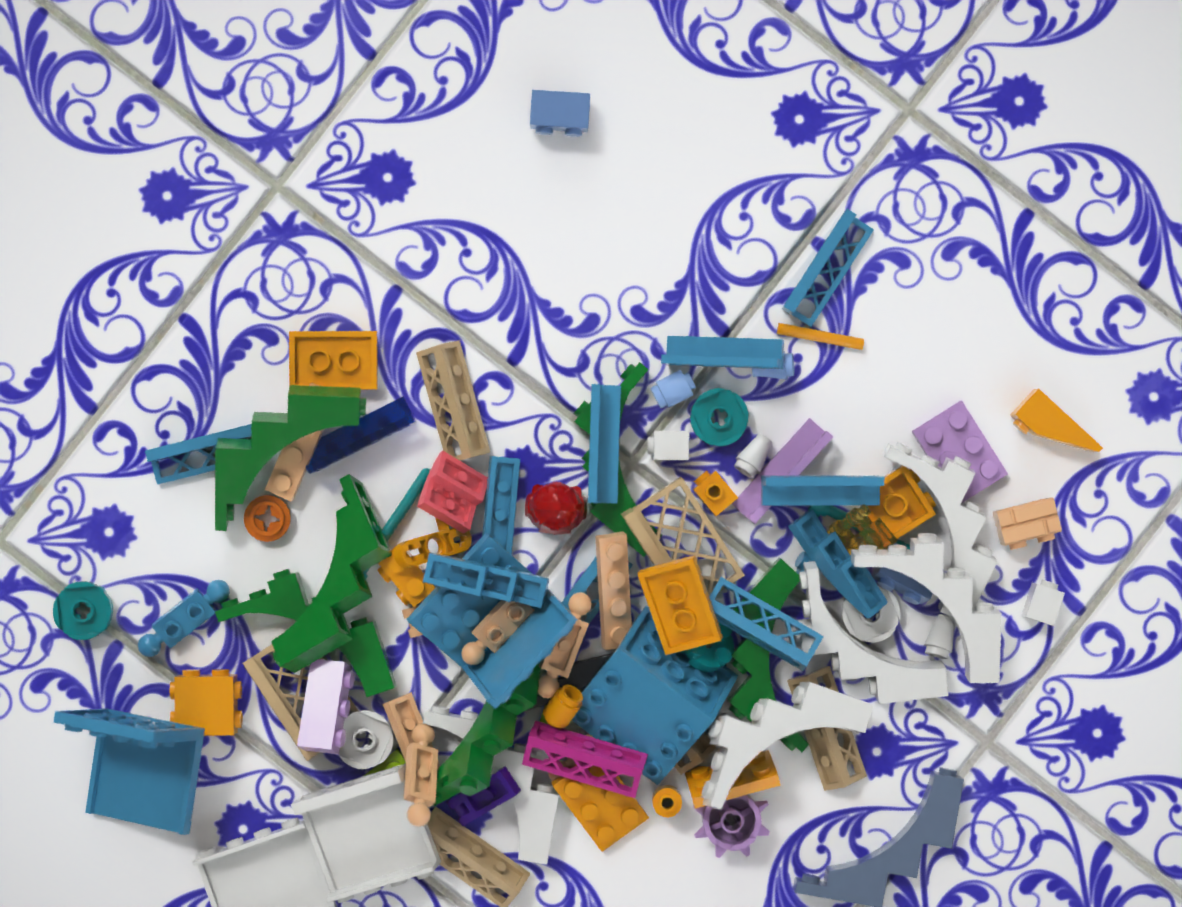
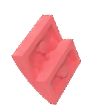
(452, 492)

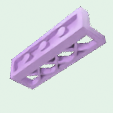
(789, 460)

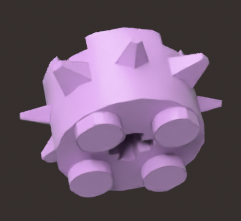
(734, 836)

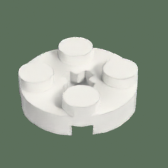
(875, 630)
(379, 733)

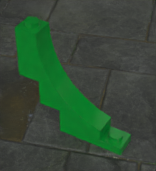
(242, 459)
(357, 548)

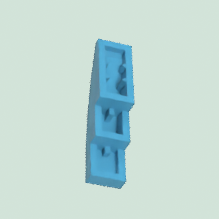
(835, 564)
(486, 580)

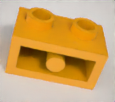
(407, 580)

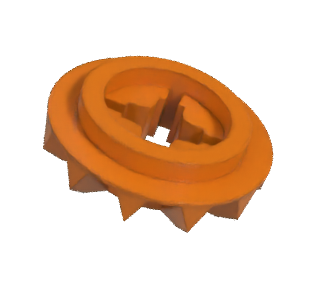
(259, 507)

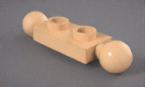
(495, 629)
(566, 649)
(421, 775)

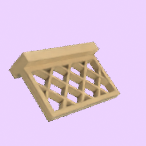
(657, 552)
(277, 699)

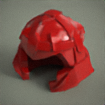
(556, 507)

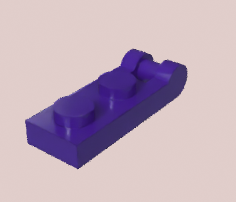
(501, 789)

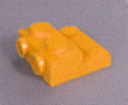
(902, 502)

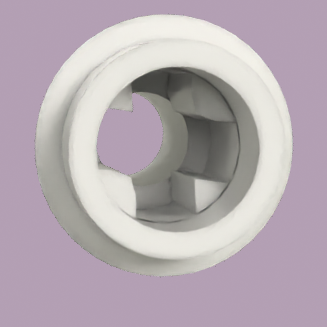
(753, 456)
(940, 639)

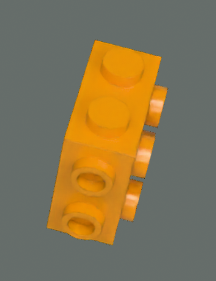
(207, 701)

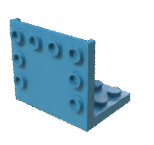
(452, 615)
(652, 699)
(140, 766)

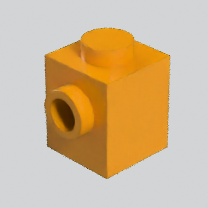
(714, 492)

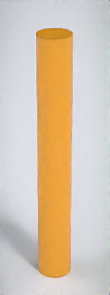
(820, 336)

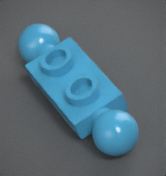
(183, 618)

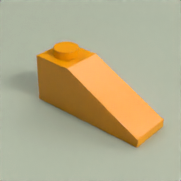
(1047, 420)

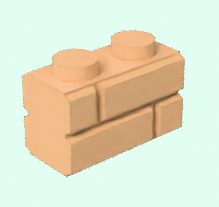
(1026, 522)

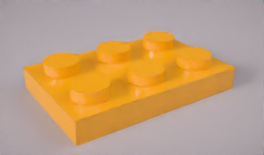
(334, 358)
(680, 605)
(755, 777)
(600, 811)

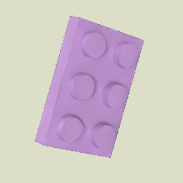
(957, 434)

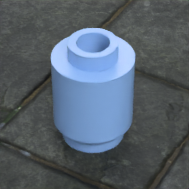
(673, 389)

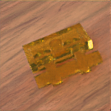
(870, 533)

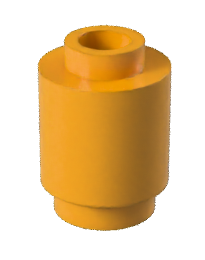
(563, 706)
(663, 792)

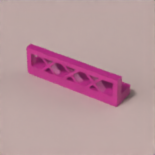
(582, 748)

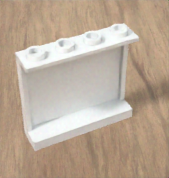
(366, 835)
(266, 870)

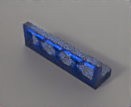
(352, 439)

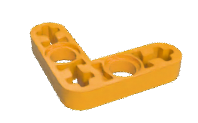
(445, 542)

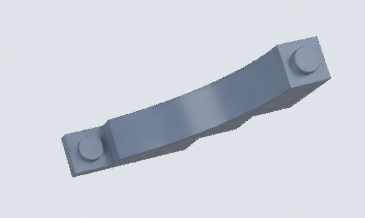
(865, 878)

